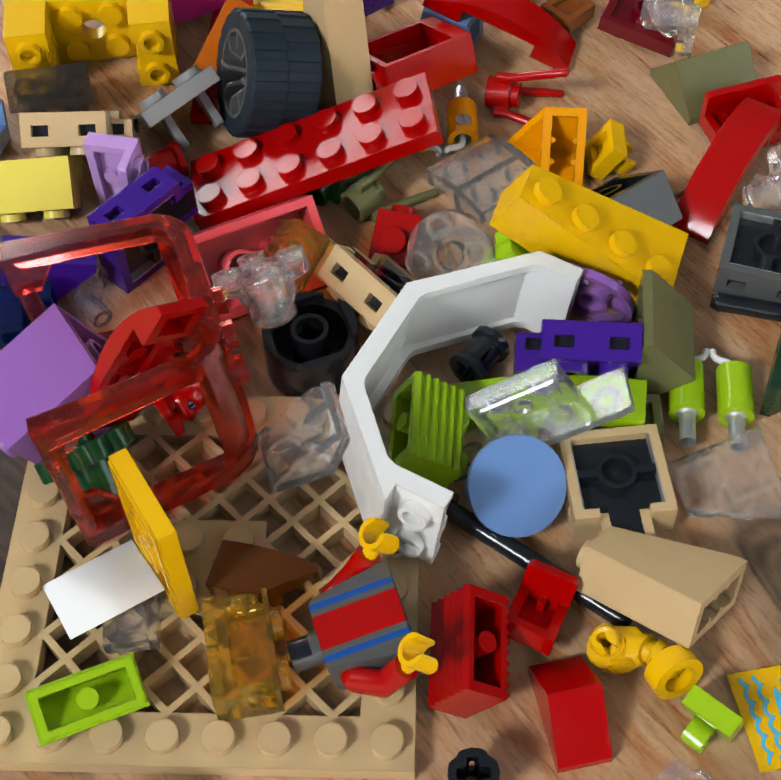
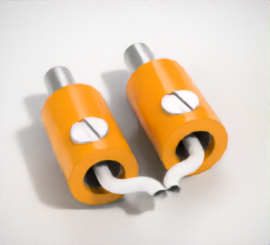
(461, 123)

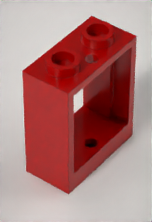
(421, 47)

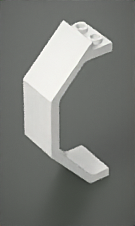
(423, 319)

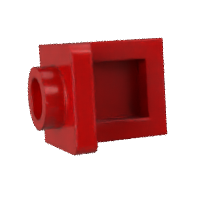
(393, 232)
(541, 606)

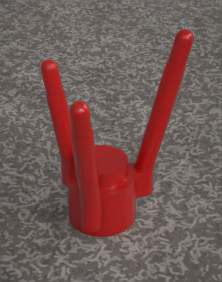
(505, 91)

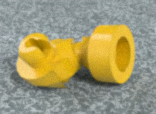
(669, 667)

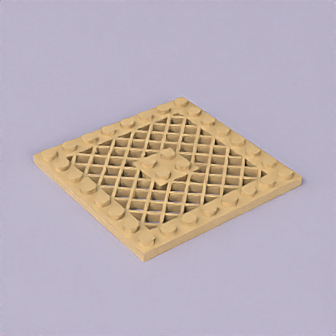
(169, 740)

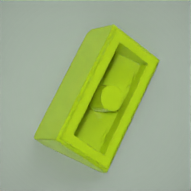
(86, 699)

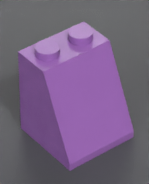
(43, 370)

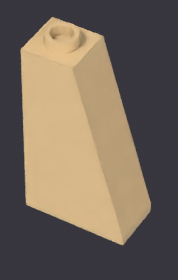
(343, 49)

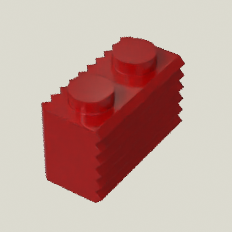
(469, 651)

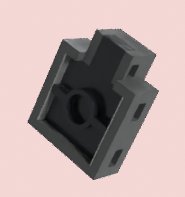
(751, 255)

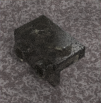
(50, 88)

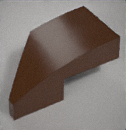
(249, 567)

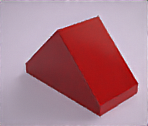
(572, 713)

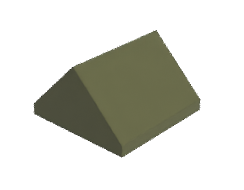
(690, 78)
(666, 337)

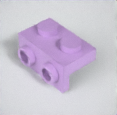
(113, 162)

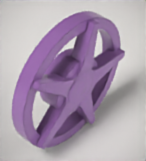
(596, 296)

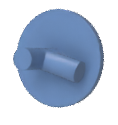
(516, 485)

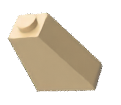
(660, 581)

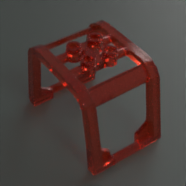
(209, 362)

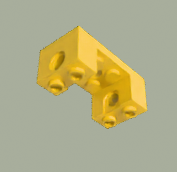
(55, 34)

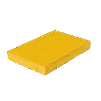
(153, 533)

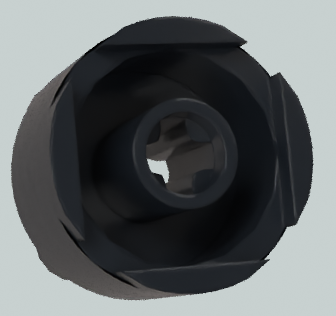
(312, 345)

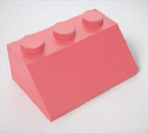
(226, 242)

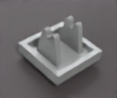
(188, 86)

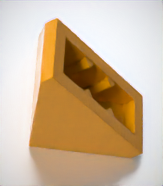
(555, 141)

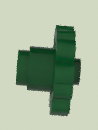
(91, 457)

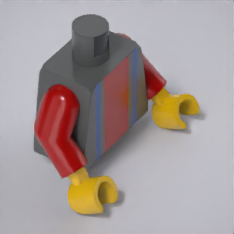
(363, 624)

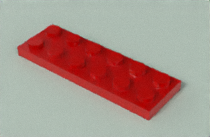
(315, 151)

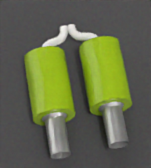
(734, 398)

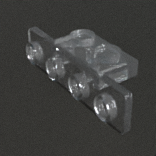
(544, 406)

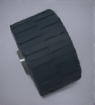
(267, 70)

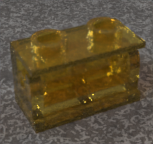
(243, 656)

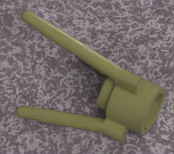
(367, 194)

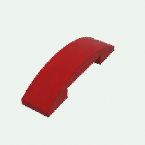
(519, 18)
(725, 166)
(138, 340)

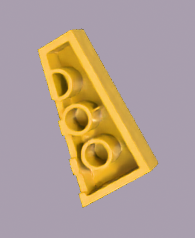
(587, 229)

